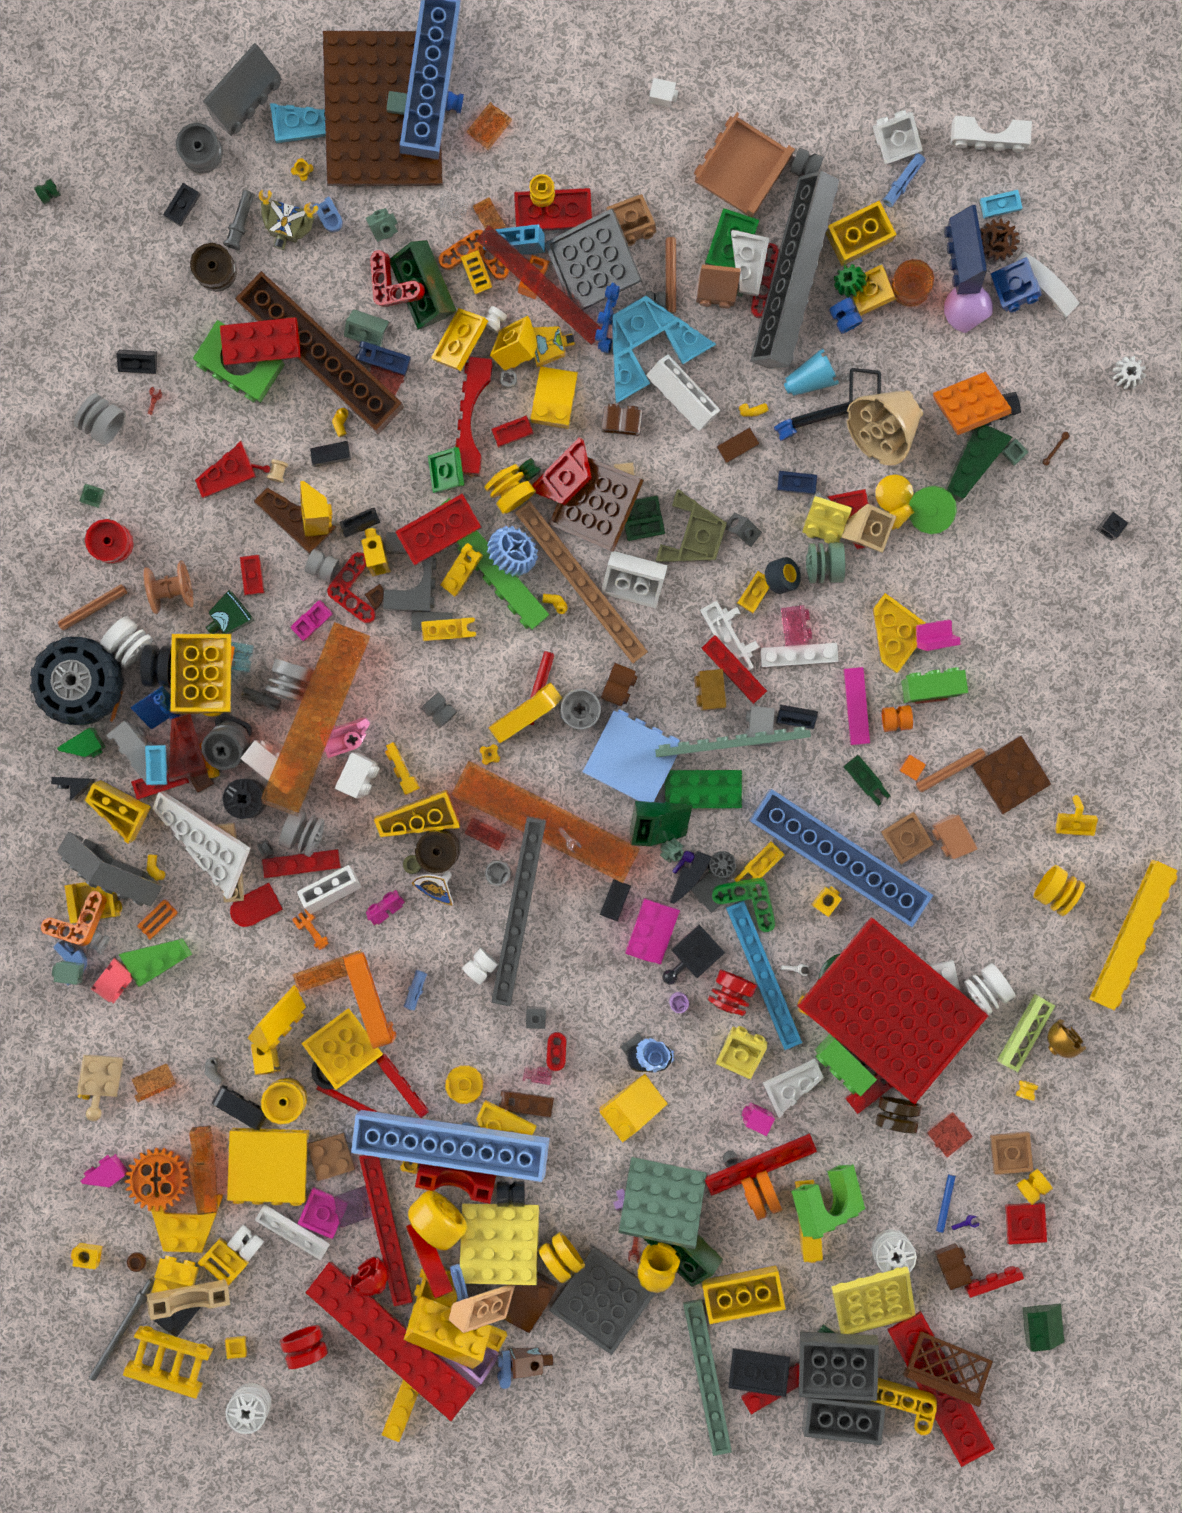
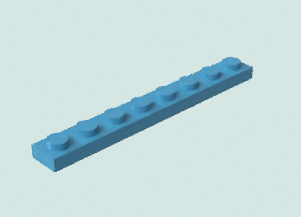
(763, 975)

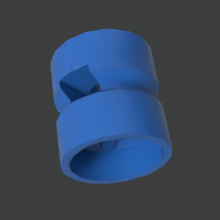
(847, 322)

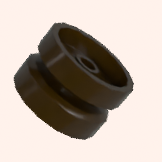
(202, 268)
(429, 858)
(898, 1114)

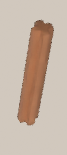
(670, 248)
(92, 607)
(950, 770)

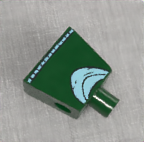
(228, 615)

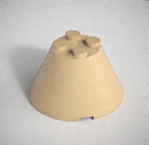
(884, 425)

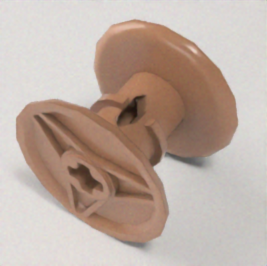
(168, 587)

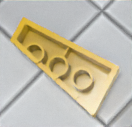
(426, 814)

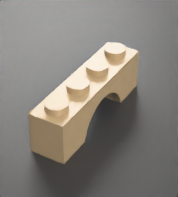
(167, 1302)

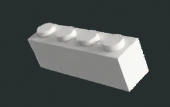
(683, 392)

